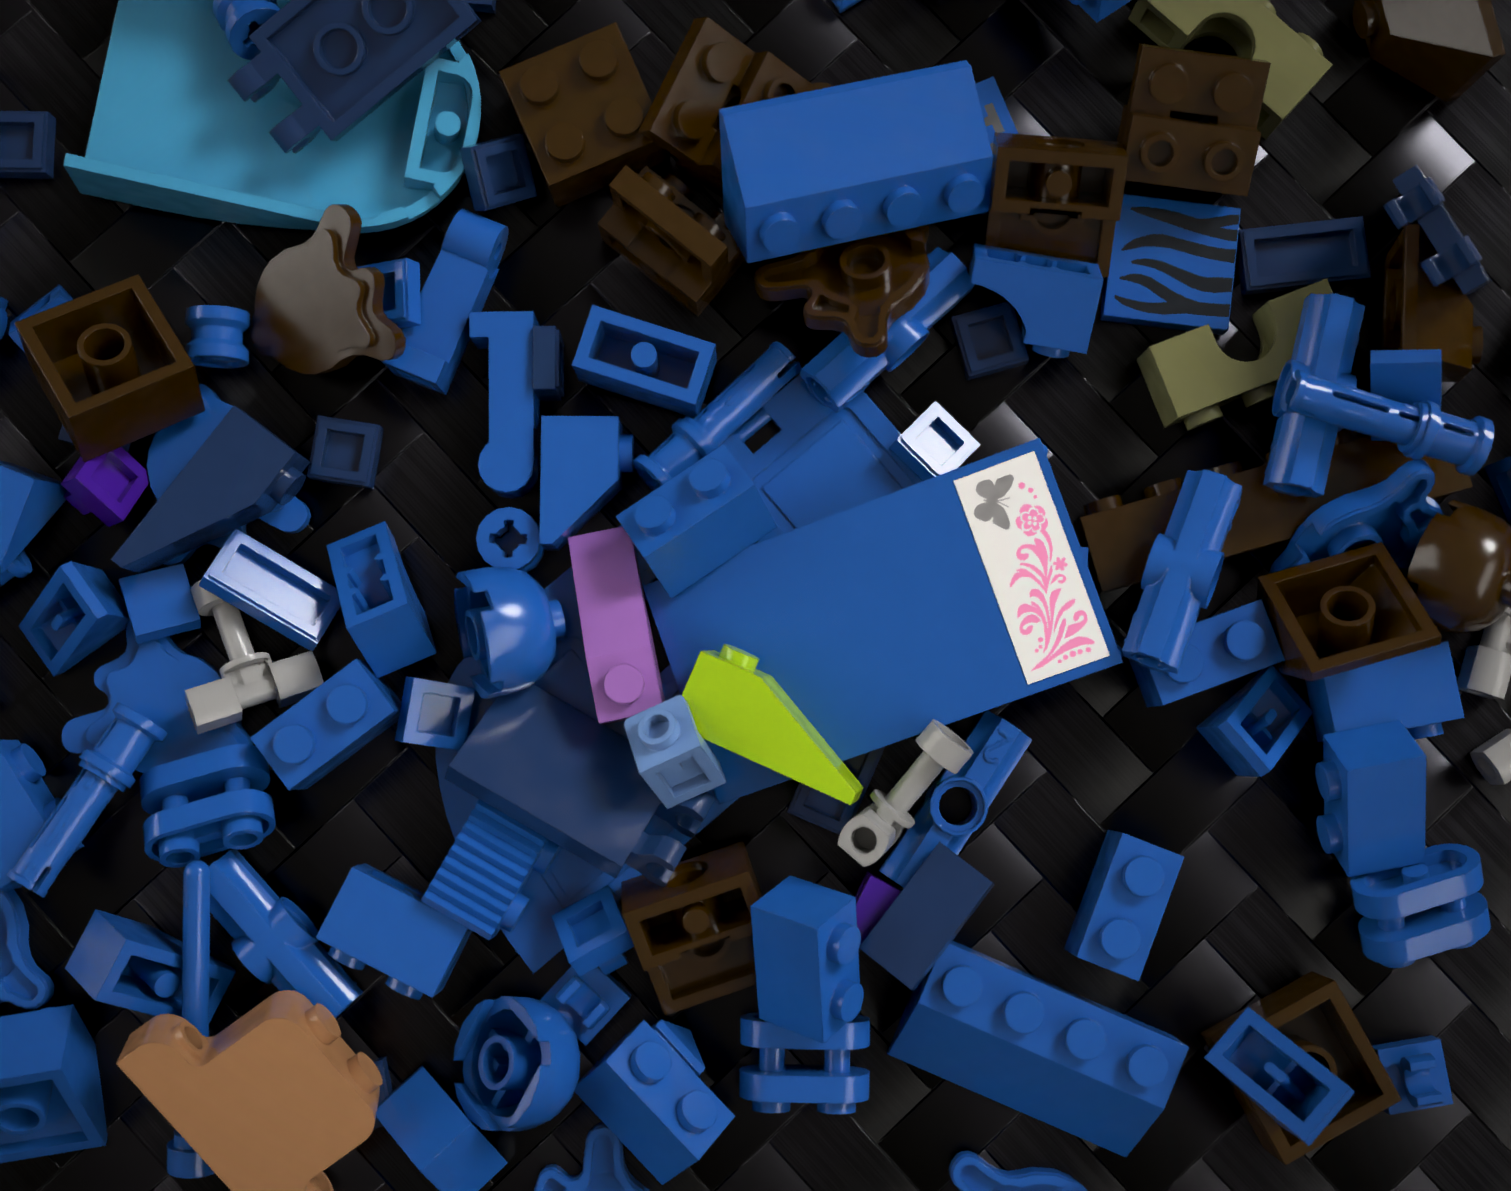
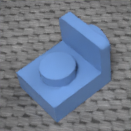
(672, 752)

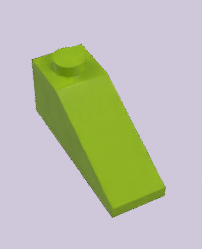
(758, 720)

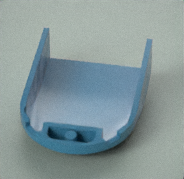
(188, 145)

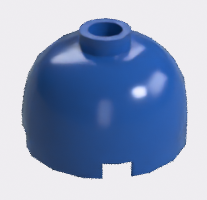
(506, 628)
(516, 1063)

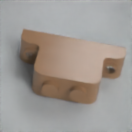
(264, 1096)

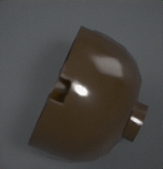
(1463, 569)

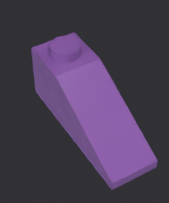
(615, 625)

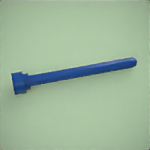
(181, 1157)

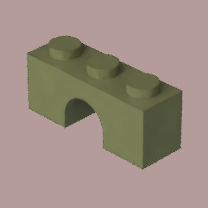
(1253, 33)
(1195, 378)

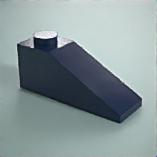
(225, 485)

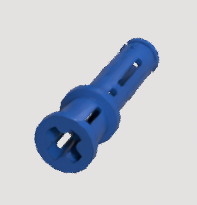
(720, 418)
(1415, 428)
(103, 773)

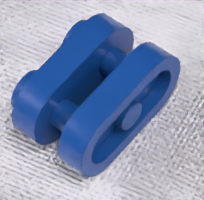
(206, 804)
(1422, 906)
(776, 1085)

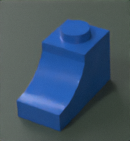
(1049, 293)
(379, 600)

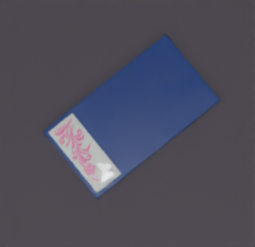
(903, 609)

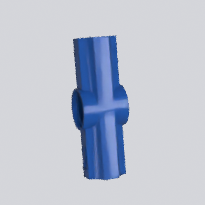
(1325, 349)
(842, 374)
(1182, 571)
(996, 753)
(275, 936)

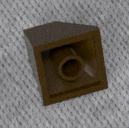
(1432, 42)
(1426, 316)
(1344, 613)

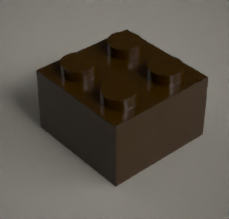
(583, 113)
(111, 367)
(1324, 1026)

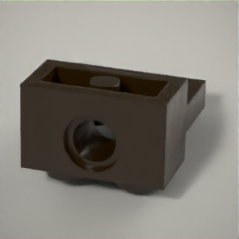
(708, 75)
(1189, 152)
(1056, 176)
(658, 207)
(696, 928)

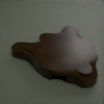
(854, 285)
(319, 307)

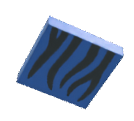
(1172, 265)

